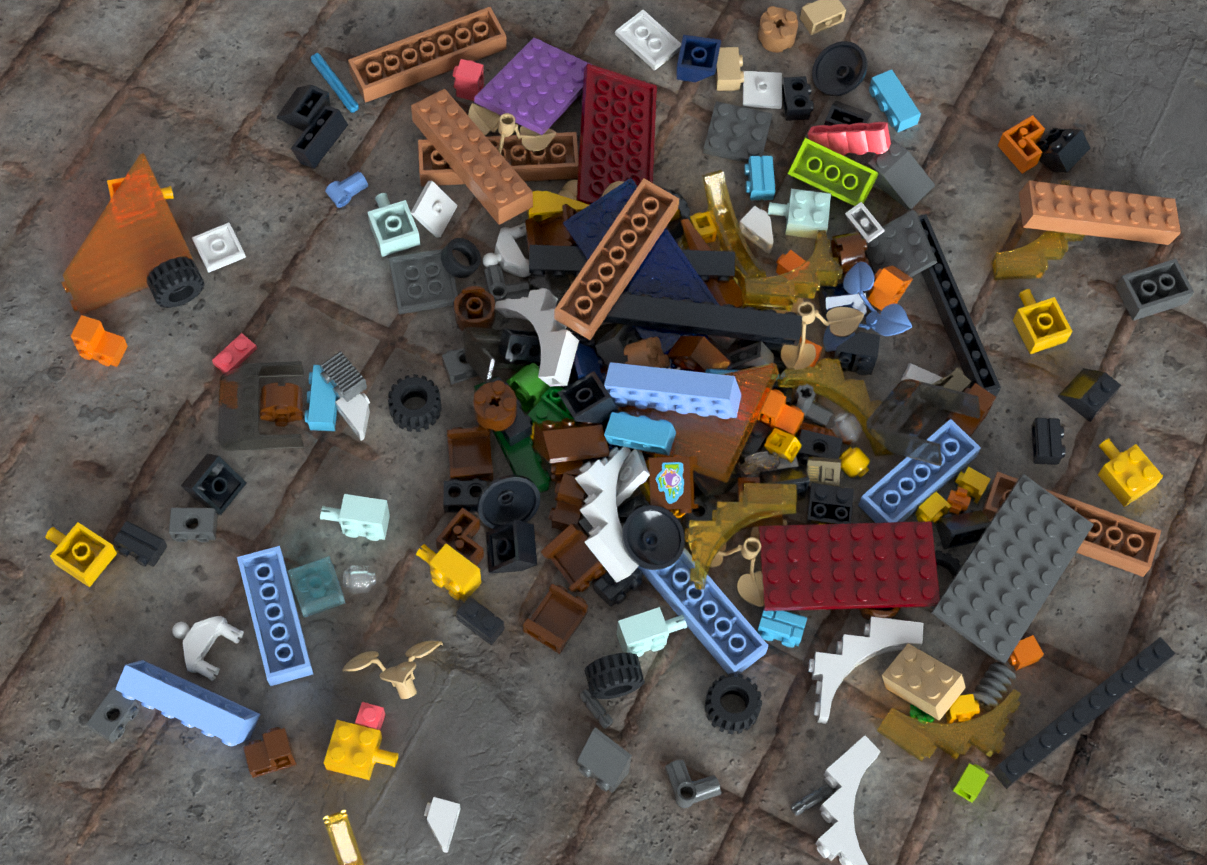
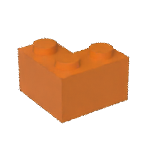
(1020, 143)
(888, 287)
(97, 343)
(779, 415)

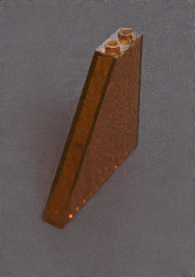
(125, 243)
(711, 438)

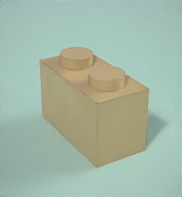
(822, 15)
(728, 71)

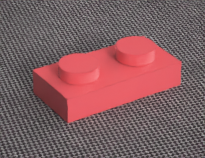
(234, 354)

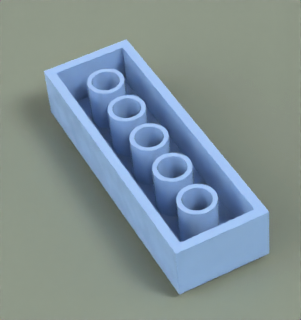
(673, 390)
(915, 481)
(274, 616)
(187, 702)

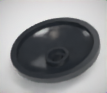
(836, 61)
(519, 502)
(662, 529)

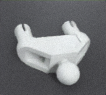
(508, 252)
(200, 639)

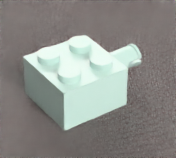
(804, 213)
(393, 226)
(360, 517)
(647, 631)

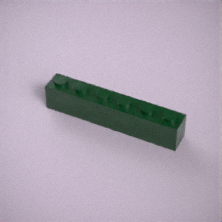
(522, 458)

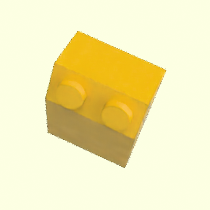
(549, 204)

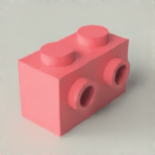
(468, 79)

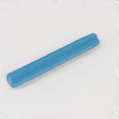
(334, 82)

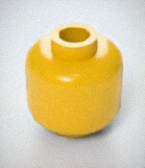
(854, 462)

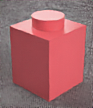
(370, 716)

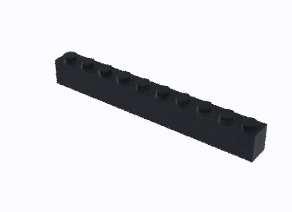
(570, 261)
(957, 318)
(706, 319)
(1083, 713)

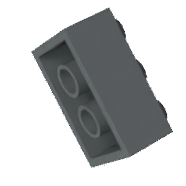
(1154, 289)

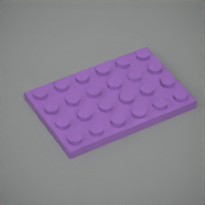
(535, 86)

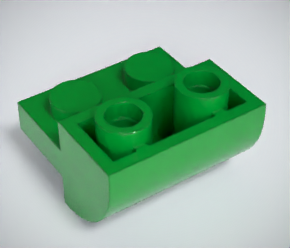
(550, 407)

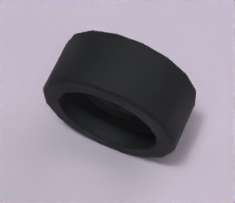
(452, 265)

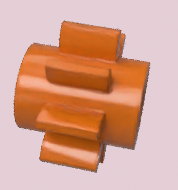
(958, 500)

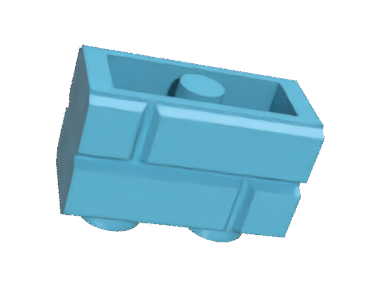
(761, 178)
(782, 626)

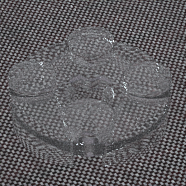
(758, 463)

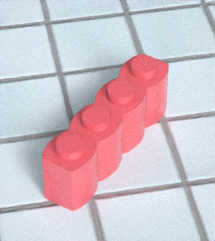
(852, 138)

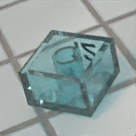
(316, 586)

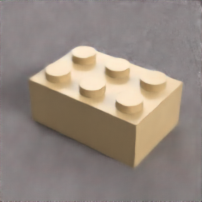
(923, 681)

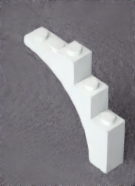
(556, 342)
(600, 510)
(880, 637)
(839, 808)

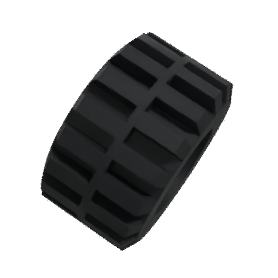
(175, 282)
(412, 388)
(614, 676)
(741, 688)

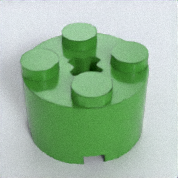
(528, 386)

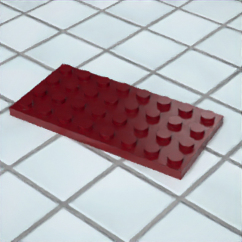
(614, 132)
(848, 566)

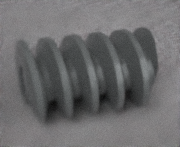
(992, 685)

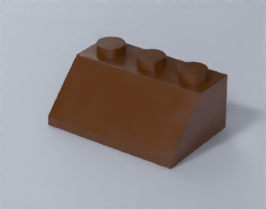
(570, 440)

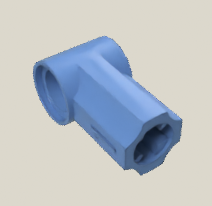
(343, 191)

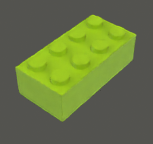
(832, 173)

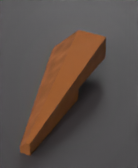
(723, 292)

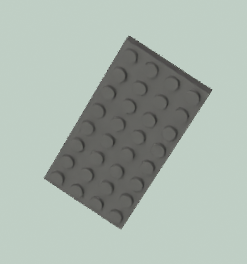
(1012, 569)

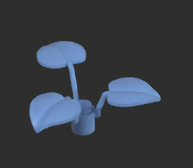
(892, 318)

